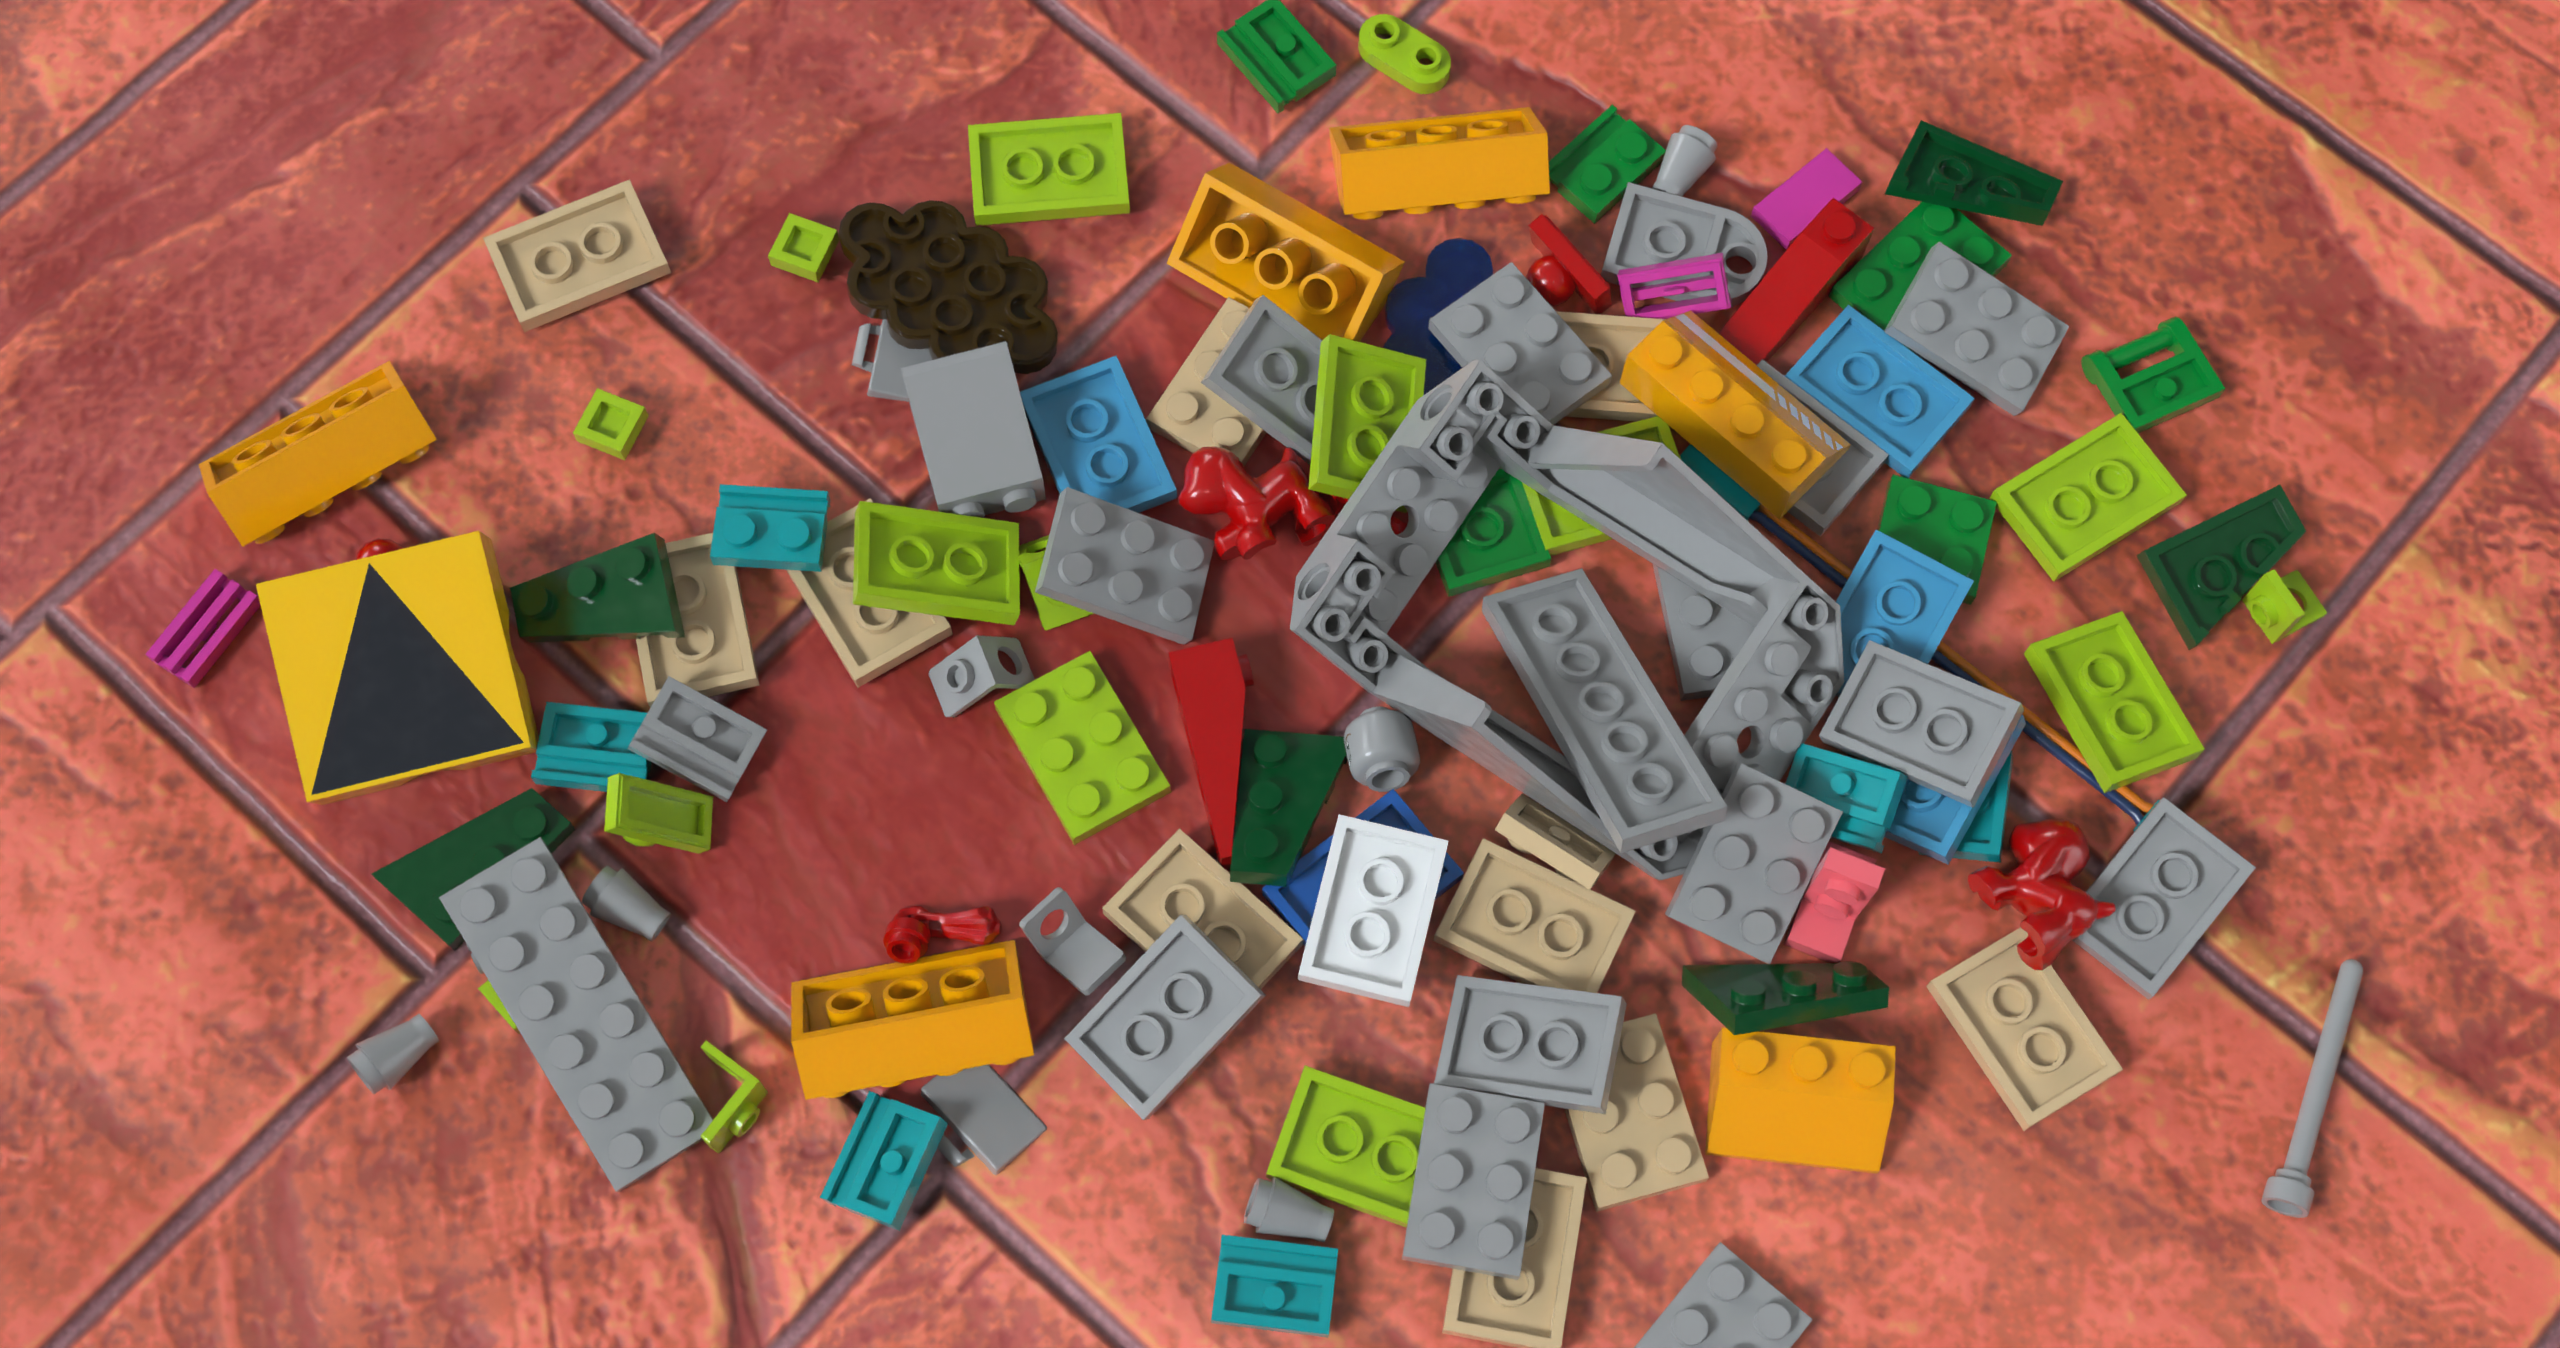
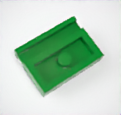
(1276, 54)
(1602, 161)

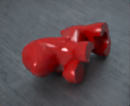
(1219, 484)
(2039, 888)

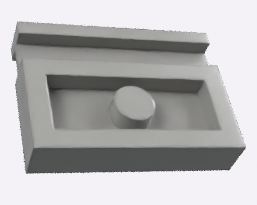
(697, 739)

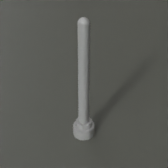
(2290, 1187)

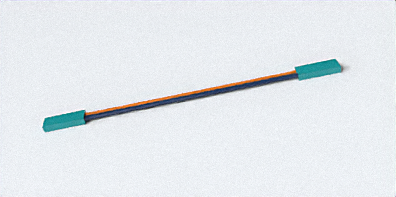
(1943, 655)

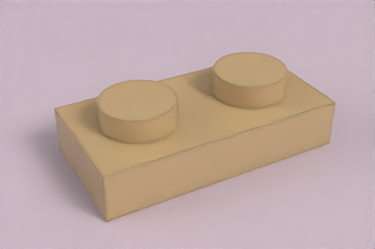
(1555, 841)

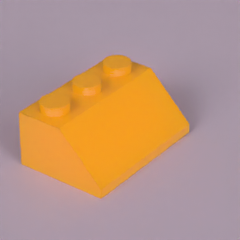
(1800, 1100)

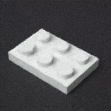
(1373, 910)

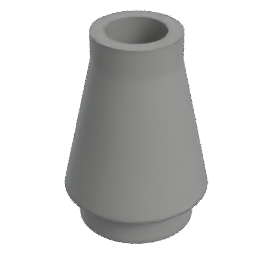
(1685, 160)
(624, 903)
(390, 1054)
(1285, 1211)

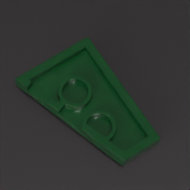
(1971, 178)
(2219, 560)
(608, 595)
(1279, 800)
(465, 852)
(1781, 995)

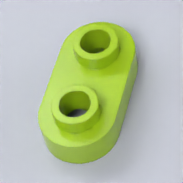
(1400, 54)

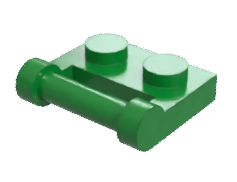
(2161, 389)

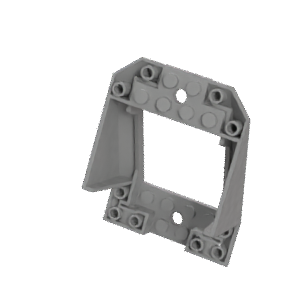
(1625, 489)

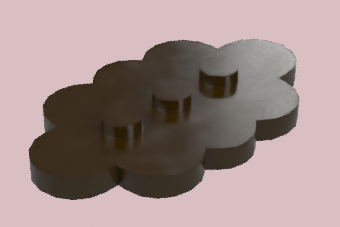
(946, 283)

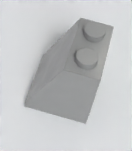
(974, 432)

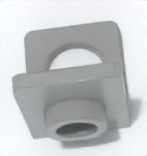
(976, 671)
(1075, 947)

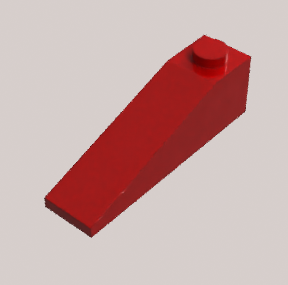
(1798, 282)
(1212, 705)

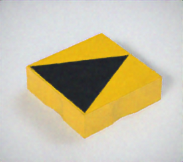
(397, 667)

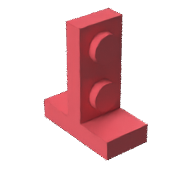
(1832, 902)

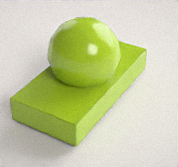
(658, 814)

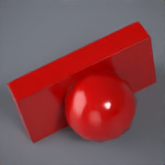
(1564, 269)

